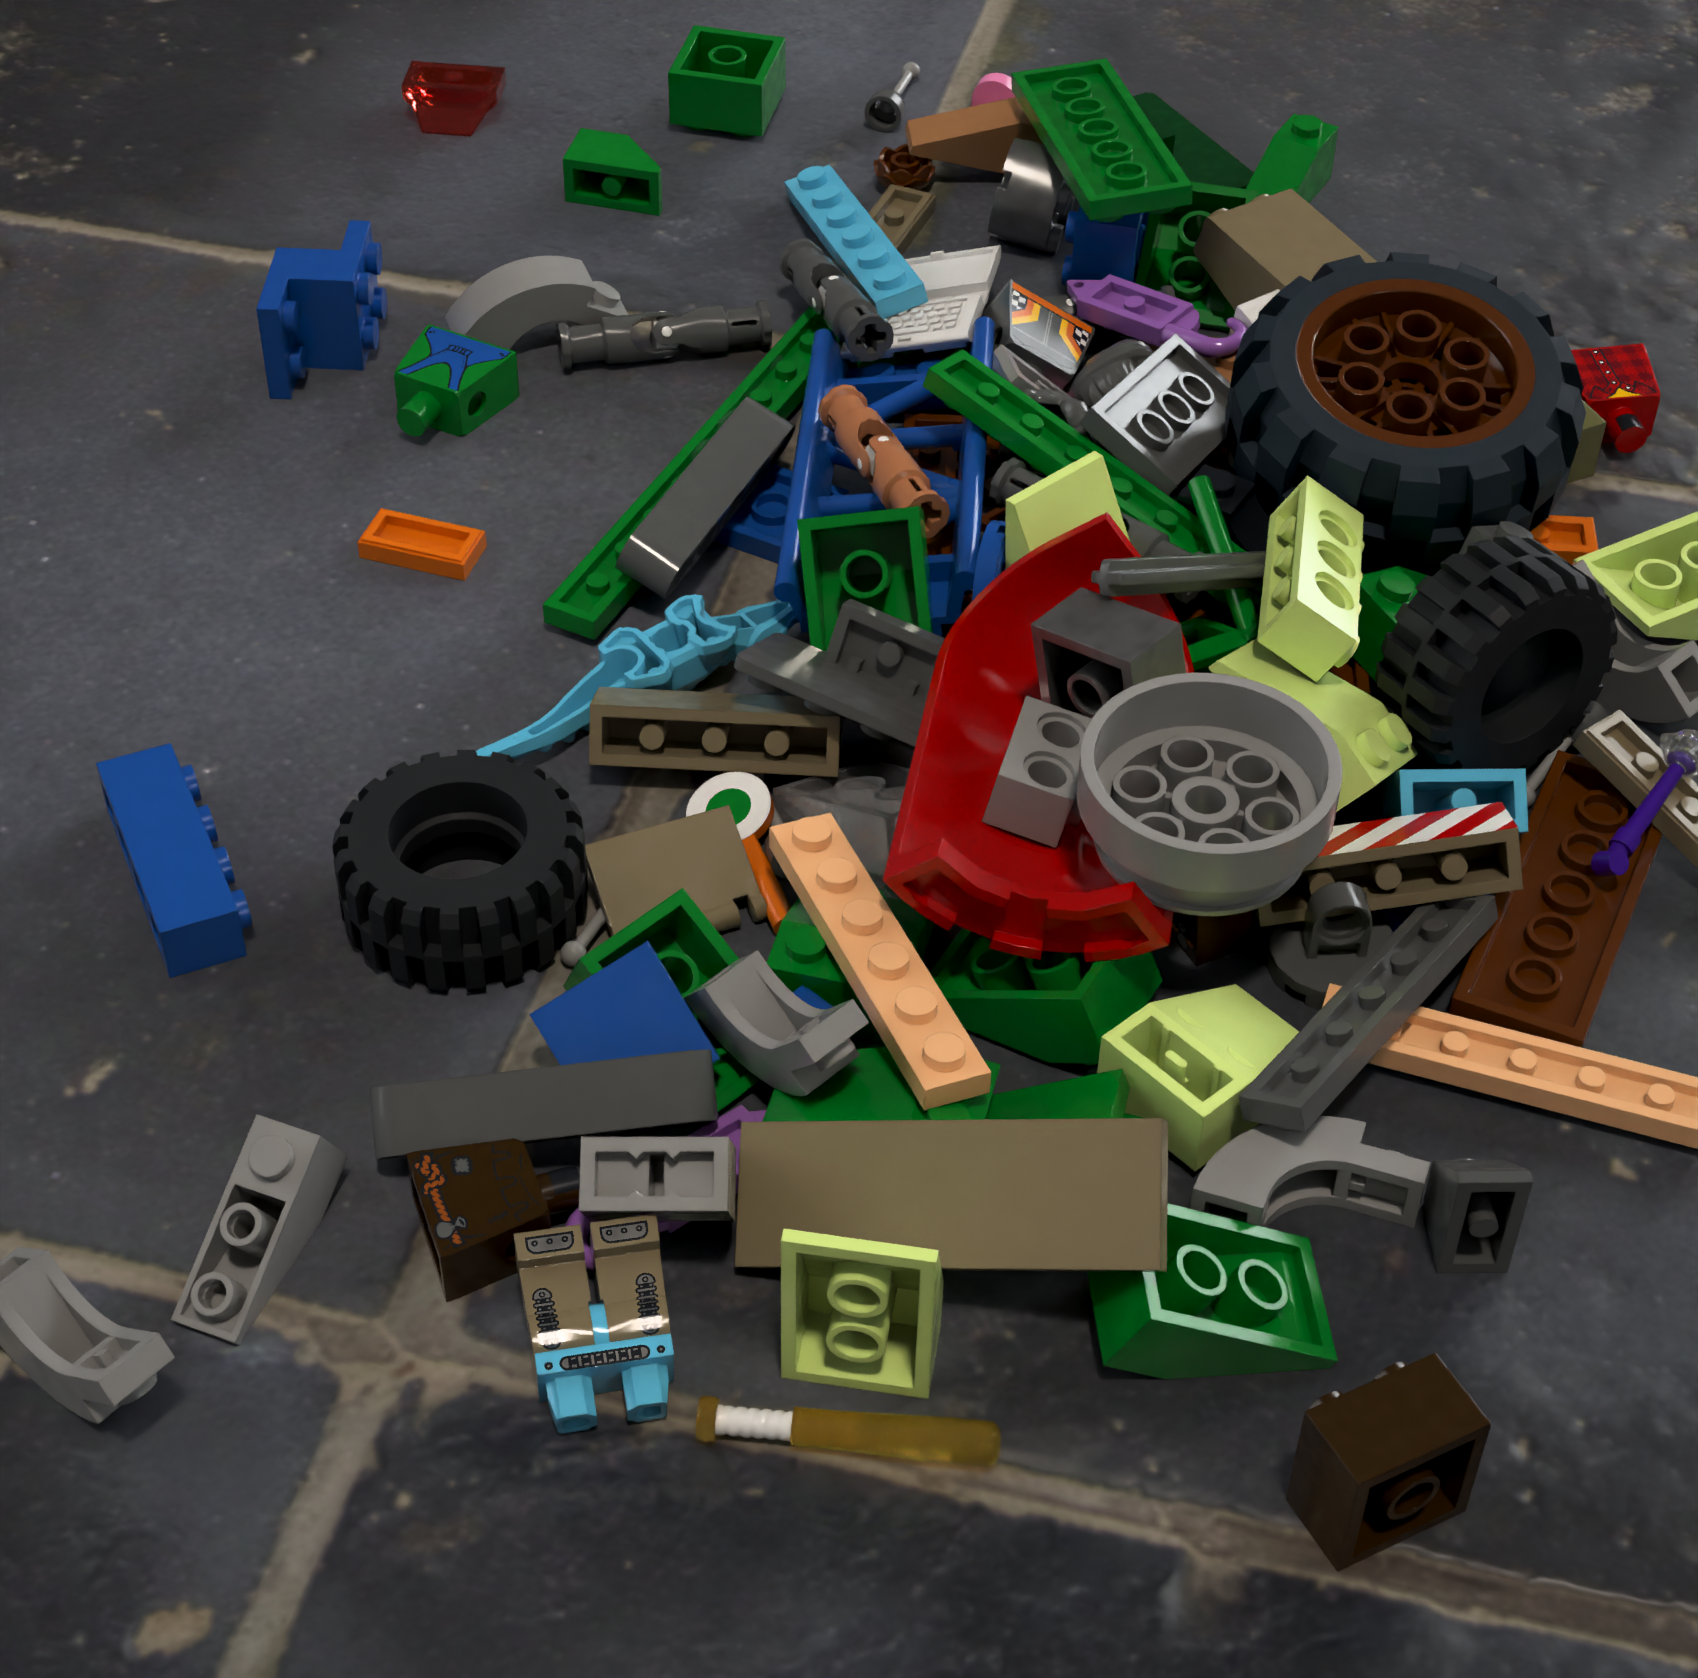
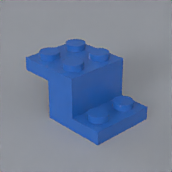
(321, 309)

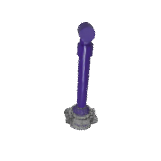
(1681, 757)

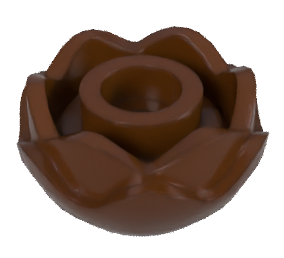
(903, 169)

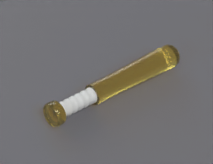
(872, 1433)

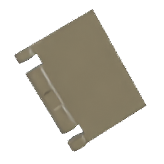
(689, 853)

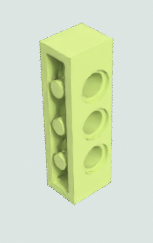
(1312, 580)

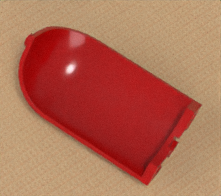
(979, 874)

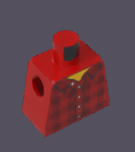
(1621, 391)

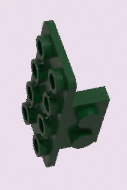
(1193, 150)

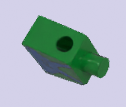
(453, 383)

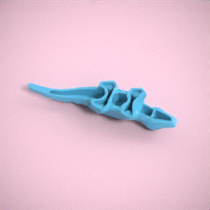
(663, 657)

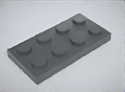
(1163, 415)

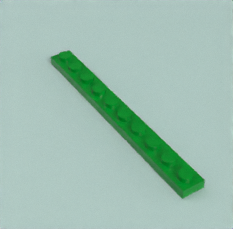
(595, 587)

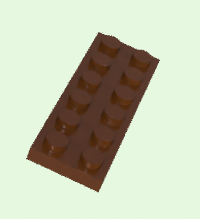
(1562, 932)

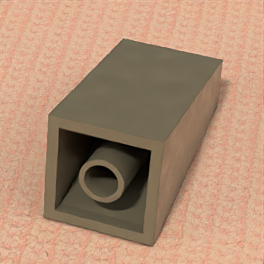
(1269, 245)

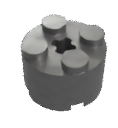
(1031, 199)

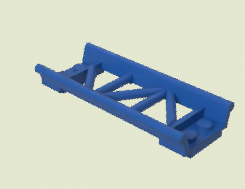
(889, 392)

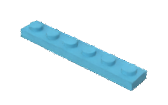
(855, 241)

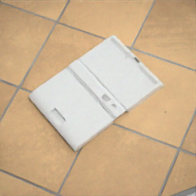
(956, 293)

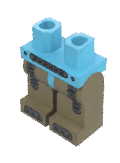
(601, 1345)

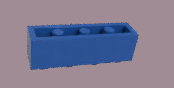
(173, 859)

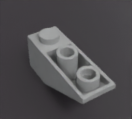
(259, 1227)

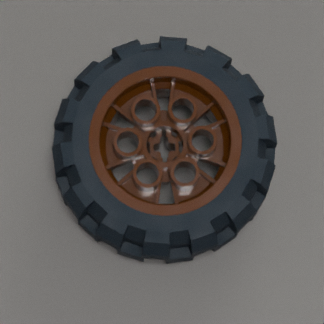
(1408, 401)

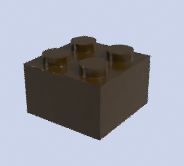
(1386, 1460)

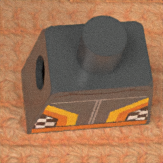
(1039, 332)

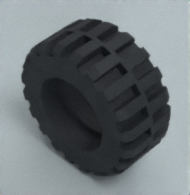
(1497, 655)
(468, 926)

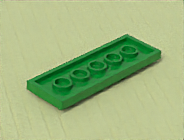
(1101, 140)

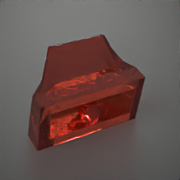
(452, 96)

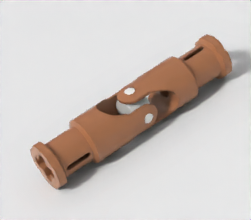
(881, 456)

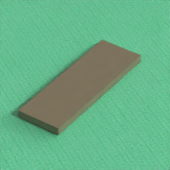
(973, 1189)

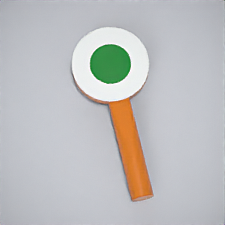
(753, 813)

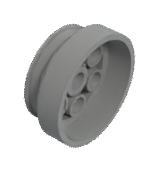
(1207, 791)

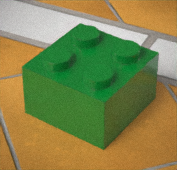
(727, 81)

